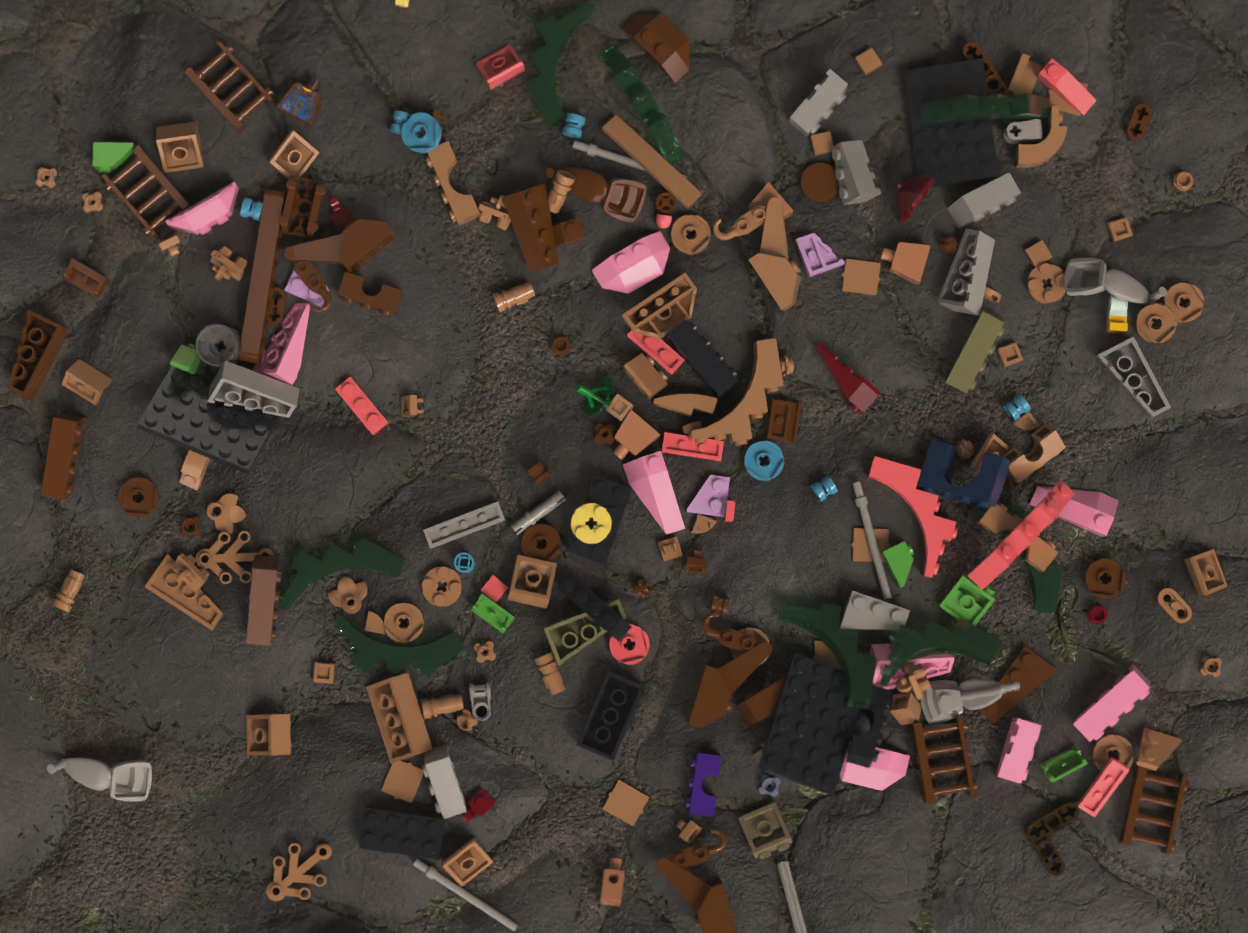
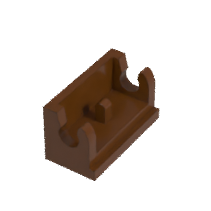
(86, 278)

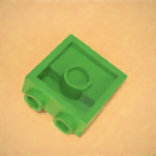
(968, 600)

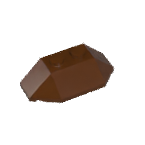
(660, 42)

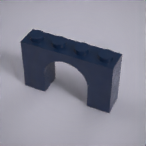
(982, 490)

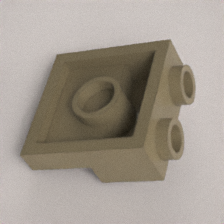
(765, 831)

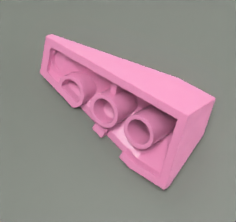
(285, 352)
(653, 486)
(1085, 509)

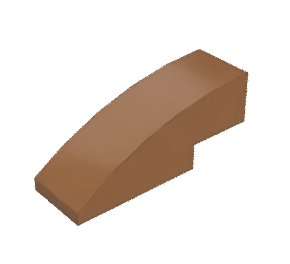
(687, 403)

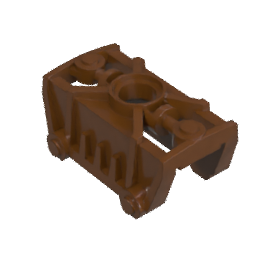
(292, 204)

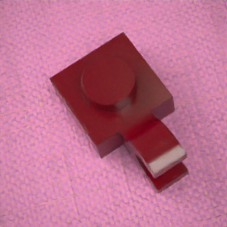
(341, 215)
(480, 804)

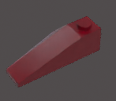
(911, 194)
(856, 390)

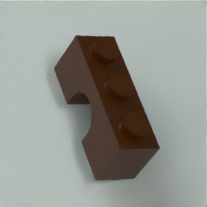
(353, 290)

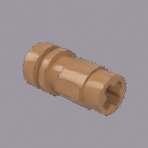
(558, 193)
(515, 295)
(68, 591)
(551, 675)
(445, 704)

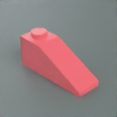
(1066, 86)

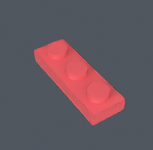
(658, 351)
(361, 406)
(680, 445)
(1103, 786)

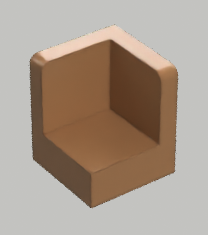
(905, 708)

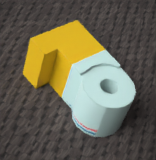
(1117, 315)

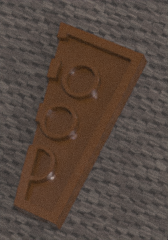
(1026, 669)

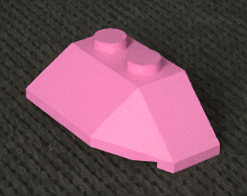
(207, 212)
(634, 264)
(881, 774)

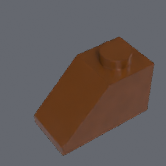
(568, 233)

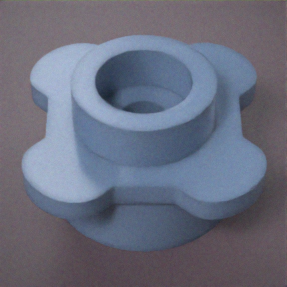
(768, 780)

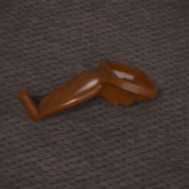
(619, 197)

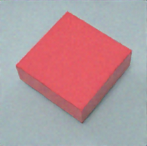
(730, 508)
(494, 589)

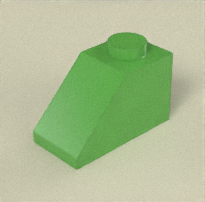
(110, 155)
(186, 359)
(899, 561)

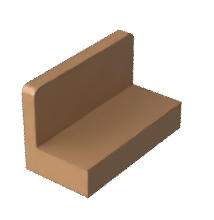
(1024, 76)
(86, 381)

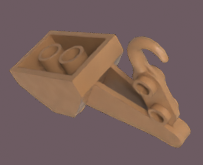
(773, 261)

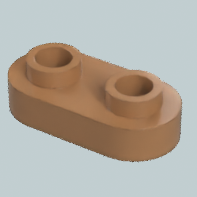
(1175, 603)

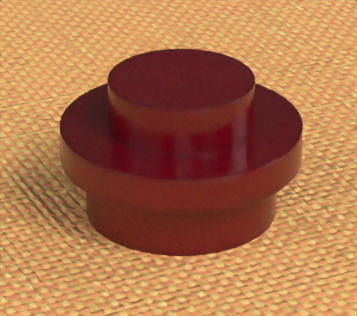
(1097, 614)

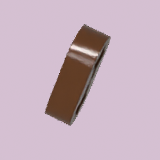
(1142, 124)
(280, 307)

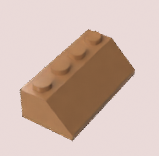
(399, 718)

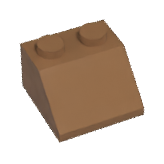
(179, 147)
(645, 375)
(532, 581)
(268, 734)

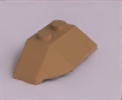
(663, 309)

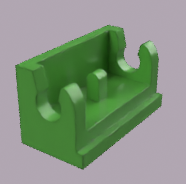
(492, 613)
(1063, 764)

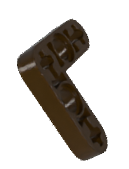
(1043, 837)

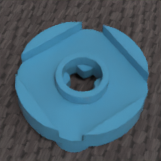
(429, 141)
(775, 460)

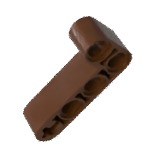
(991, 74)

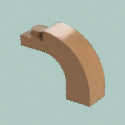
(1037, 154)
(194, 470)

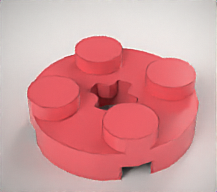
(639, 651)

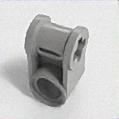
(1027, 132)
(480, 699)

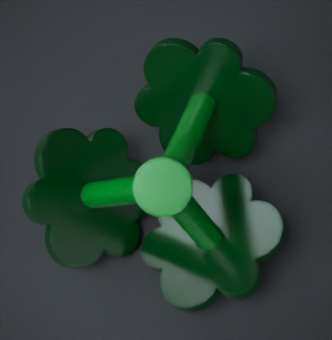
(596, 405)

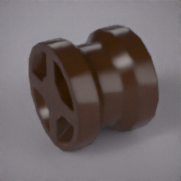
(665, 199)
(538, 473)
(720, 604)

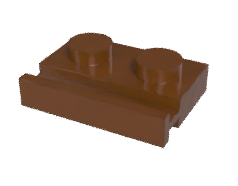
(784, 421)

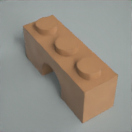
(1046, 446)

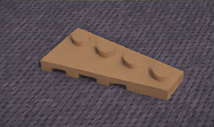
(182, 597)

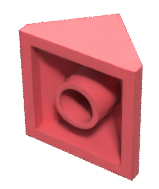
(500, 66)

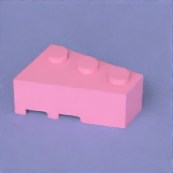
(1018, 750)

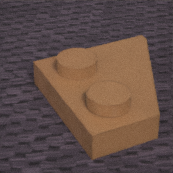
(1155, 748)

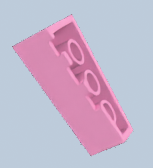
(1112, 704)

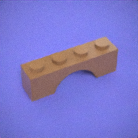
(463, 206)
(1038, 553)

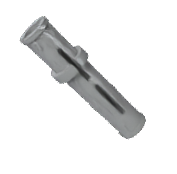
(530, 518)

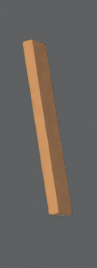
(651, 161)

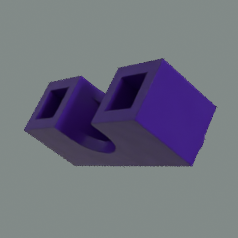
(699, 801)

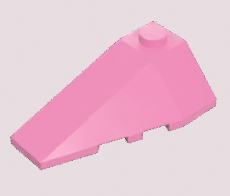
(933, 664)

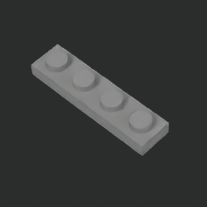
(464, 525)

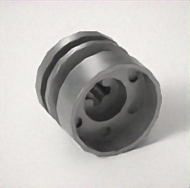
(209, 341)

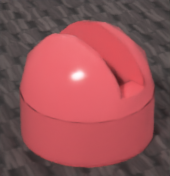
(663, 221)

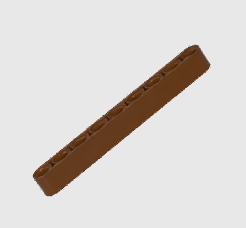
(262, 277)

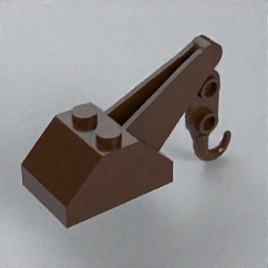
(352, 248)
(718, 684)
(708, 900)

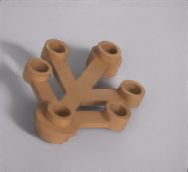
(229, 557)
(296, 873)

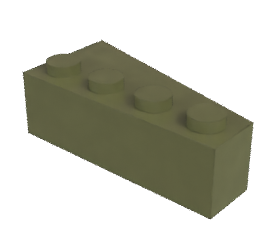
(975, 351)
(576, 632)

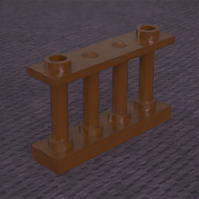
(224, 104)
(152, 174)
(924, 752)
(1134, 815)

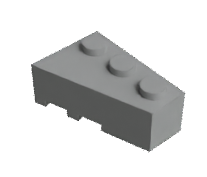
(819, 104)
(853, 173)
(984, 200)
(871, 614)
(444, 782)

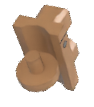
(488, 210)
(225, 267)
(188, 572)
(915, 679)

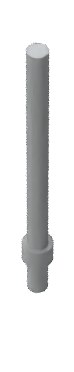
(593, 150)
(862, 503)
(431, 873)

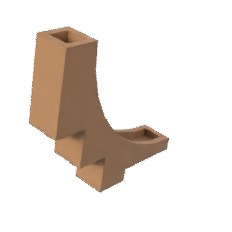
(765, 376)

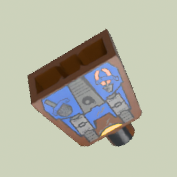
(302, 102)

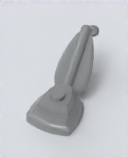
(1090, 277)
(947, 700)
(125, 780)

